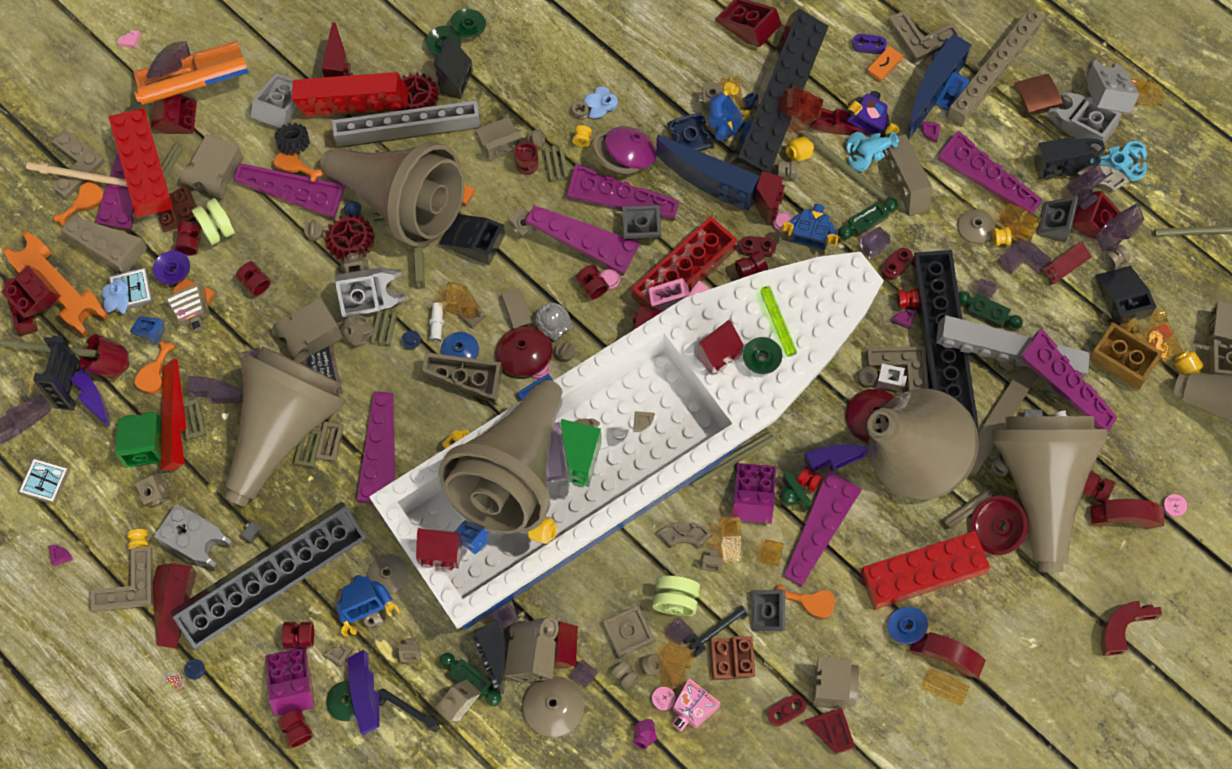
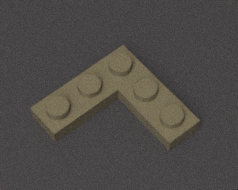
(916, 44)
(85, 160)
(910, 357)
(136, 595)

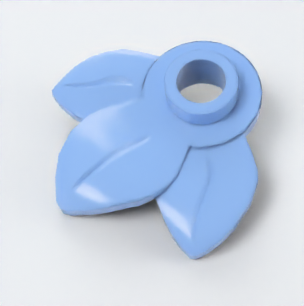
(598, 102)
(115, 296)

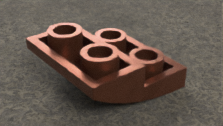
(1038, 94)
(182, 204)
(732, 658)

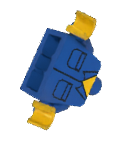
(724, 114)
(812, 228)
(362, 599)

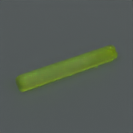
(778, 321)

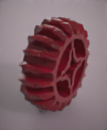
(421, 98)
(341, 232)

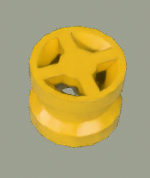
(582, 136)
(1001, 236)
(137, 538)

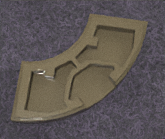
(1114, 179)
(684, 533)

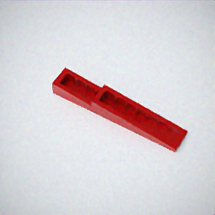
(172, 418)

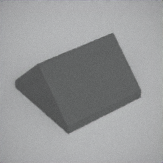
(1057, 218)
(641, 221)
(768, 610)

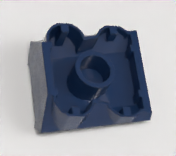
(690, 131)

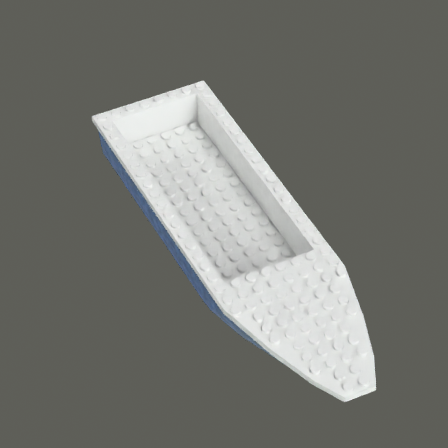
(693, 429)

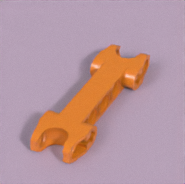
(75, 306)

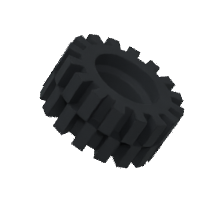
(292, 138)

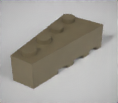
(909, 176)

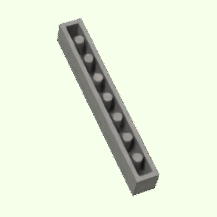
(406, 123)
(997, 343)

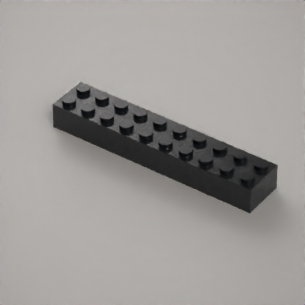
(788, 68)
(939, 296)
(268, 575)

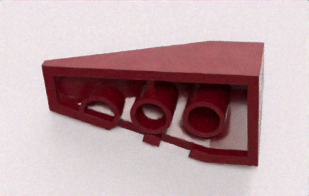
(171, 588)

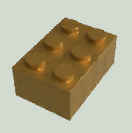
(1125, 356)

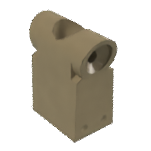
(212, 166)
(1220, 324)
(308, 331)
(532, 650)

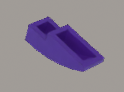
(91, 396)
(834, 456)

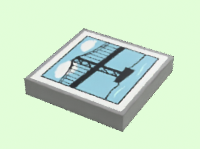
(138, 287)

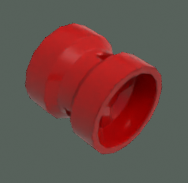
(907, 298)
(805, 477)

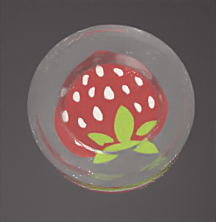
(172, 681)

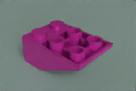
(754, 493)
(289, 681)

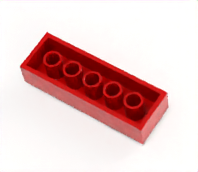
(350, 94)
(140, 162)
(690, 260)
(925, 570)

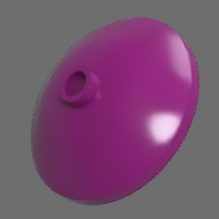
(630, 147)

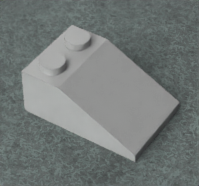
(274, 102)

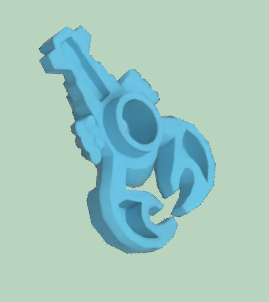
(869, 148)
(1123, 161)

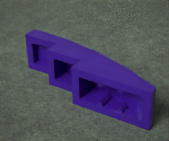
(362, 691)

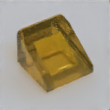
(771, 553)

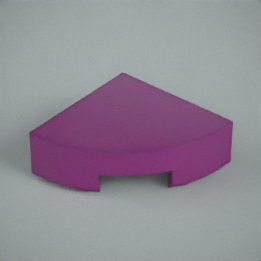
(930, 130)
(905, 318)
(59, 555)

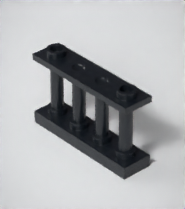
(57, 377)

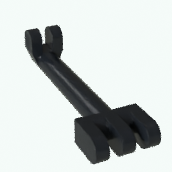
(739, 612)
(428, 721)

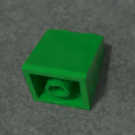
(139, 439)
(581, 450)

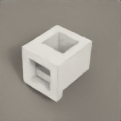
(891, 372)

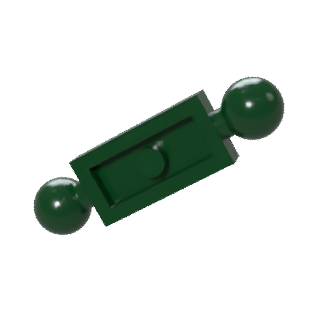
(868, 218)
(990, 310)
(463, 671)

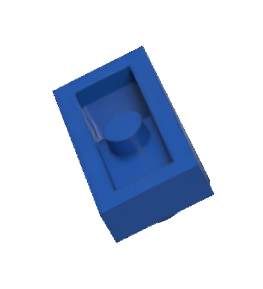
(952, 90)
(149, 328)
(472, 536)

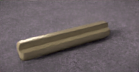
(966, 510)

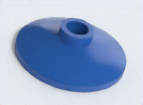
(470, 345)
(905, 618)

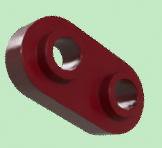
(757, 245)
(898, 263)
(785, 709)

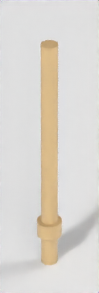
(46, 168)

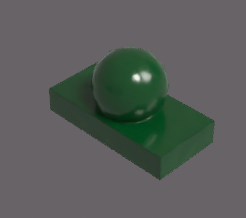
(793, 493)

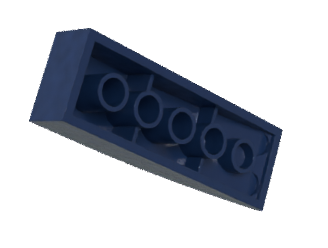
(949, 59)
(709, 173)

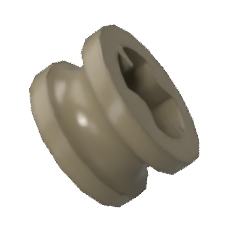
(581, 105)

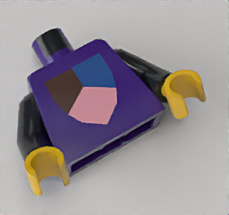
(870, 114)

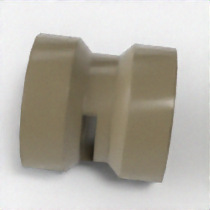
(791, 169)
(1116, 257)
(625, 674)

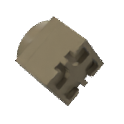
(835, 683)

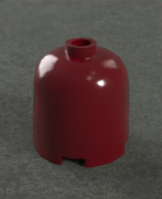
(112, 357)

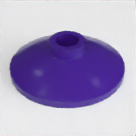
(166, 263)

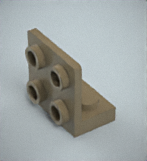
(499, 138)

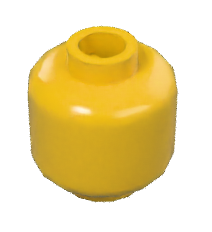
(800, 149)
(1187, 363)
(545, 532)

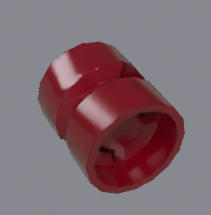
(526, 158)
(188, 238)
(754, 264)
(253, 279)
(590, 280)
(1092, 483)
(298, 634)
(296, 730)

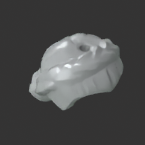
(553, 320)

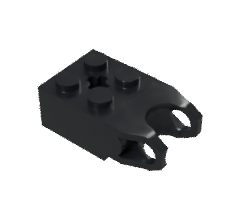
(1065, 156)

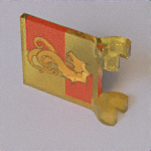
(1158, 335)

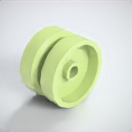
(212, 222)
(676, 596)

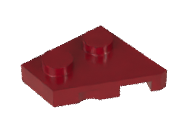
(832, 730)

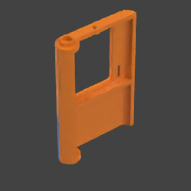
(203, 68)

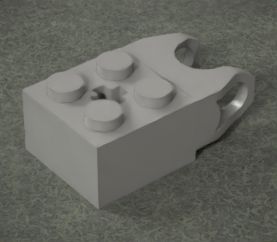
(1111, 86)
(1085, 119)
(372, 290)
(196, 541)

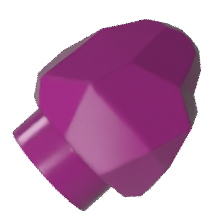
(644, 734)

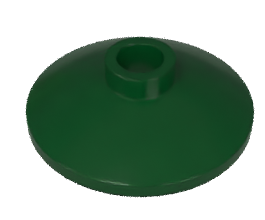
(468, 22)
(439, 35)
(762, 347)
(335, 706)

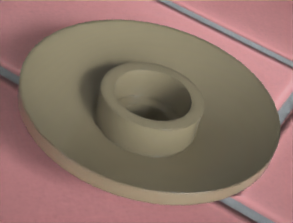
(976, 233)
(397, 576)

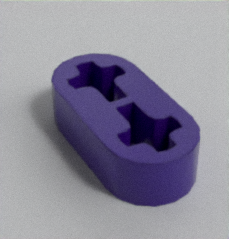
(869, 44)

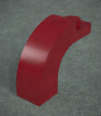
(1133, 511)
(1113, 634)
(950, 651)

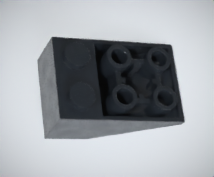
(452, 68)
(474, 237)
(1125, 295)
(493, 645)

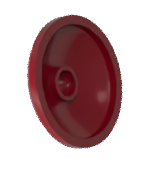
(524, 360)
(861, 408)
(988, 523)

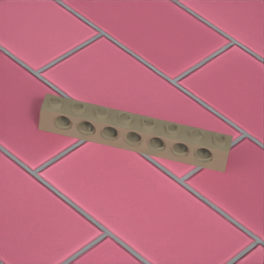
(995, 67)

